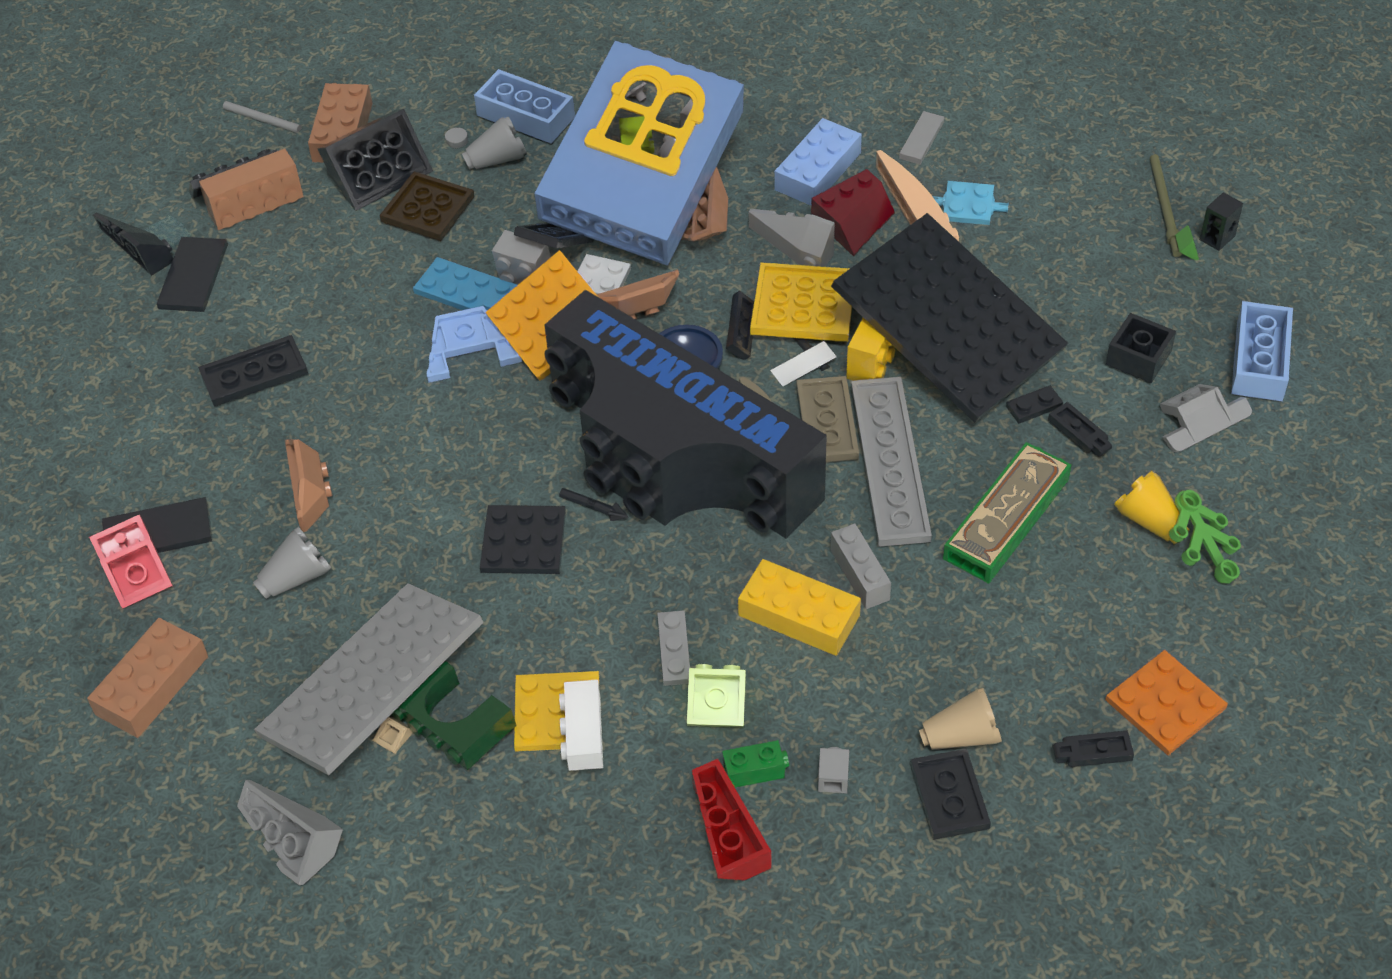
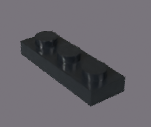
(739, 338)

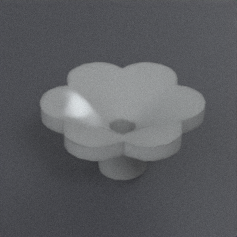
(638, 92)

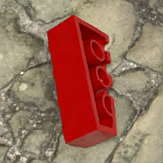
(732, 834)

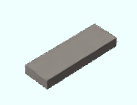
(921, 137)

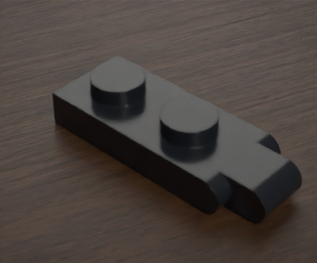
(1080, 429)
(1094, 749)

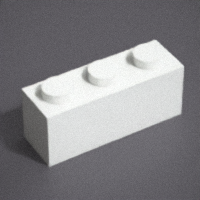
(581, 725)

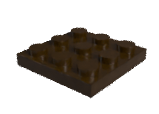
(427, 206)

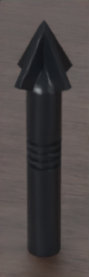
(615, 511)

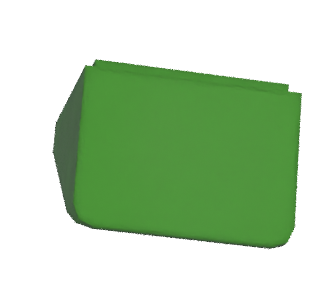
(1186, 243)

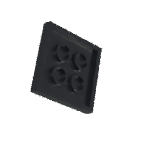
(523, 539)

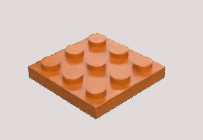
(1166, 702)

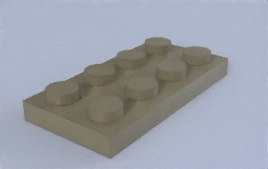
(828, 408)

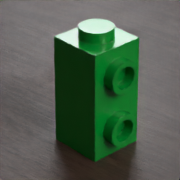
(755, 763)

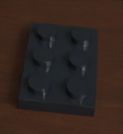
(950, 794)

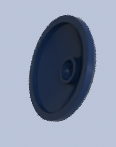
(697, 341)

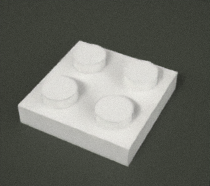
(603, 273)

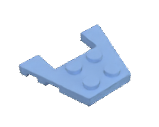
(463, 334)

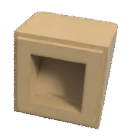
(392, 734)

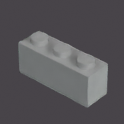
(860, 566)

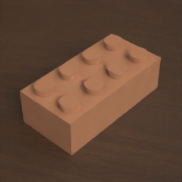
(339, 113)
(251, 189)
(148, 677)

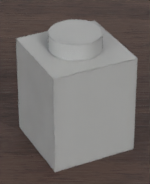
(833, 770)

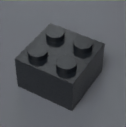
(1140, 347)

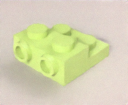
(716, 696)

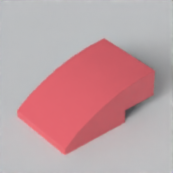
(131, 561)

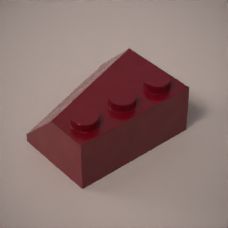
(856, 207)

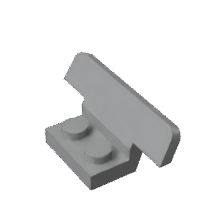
(1201, 415)

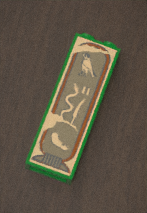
(1007, 512)

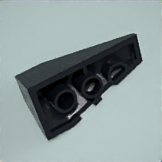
(139, 244)

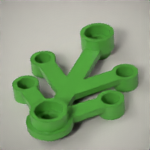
(1190, 507)

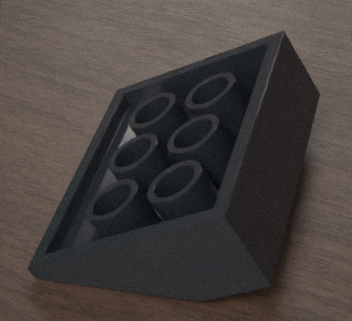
(375, 158)

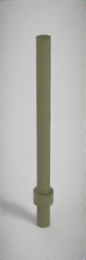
(1165, 205)

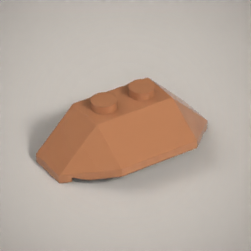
(711, 212)
(643, 295)
(308, 482)

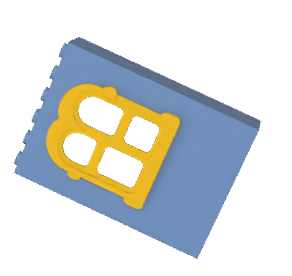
(617, 188)

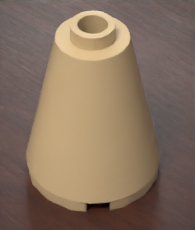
(962, 724)

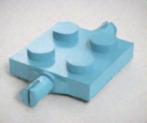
(970, 202)

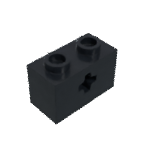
(1221, 221)

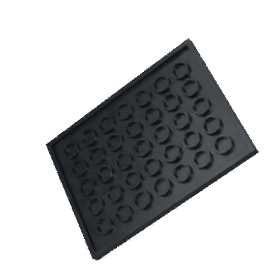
(950, 316)

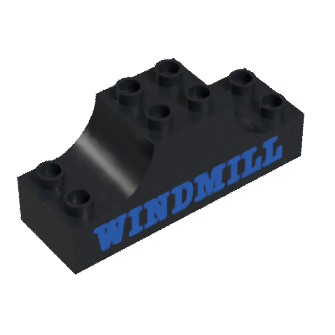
(677, 429)

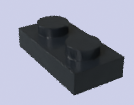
(1034, 404)

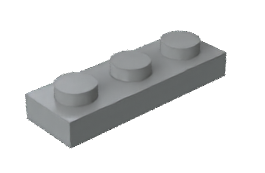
(674, 647)

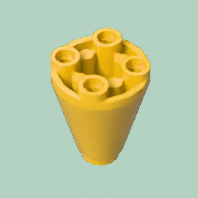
(1150, 506)

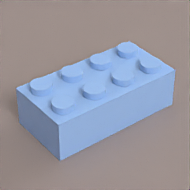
(529, 105)
(818, 161)
(1262, 351)

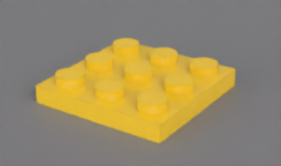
(539, 709)

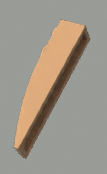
(910, 193)

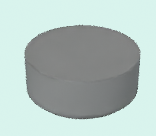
(456, 137)

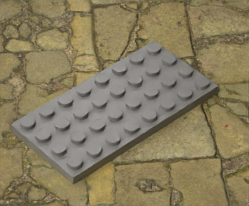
(368, 678)

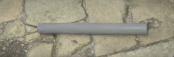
(262, 117)

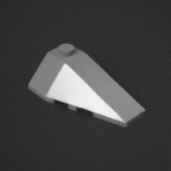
(803, 239)
(296, 833)

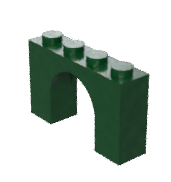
(461, 740)

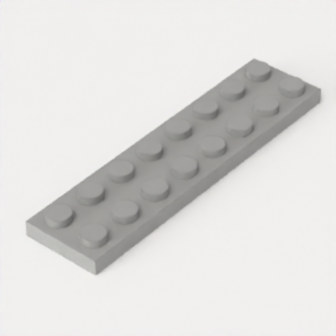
(890, 462)

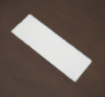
(803, 363)

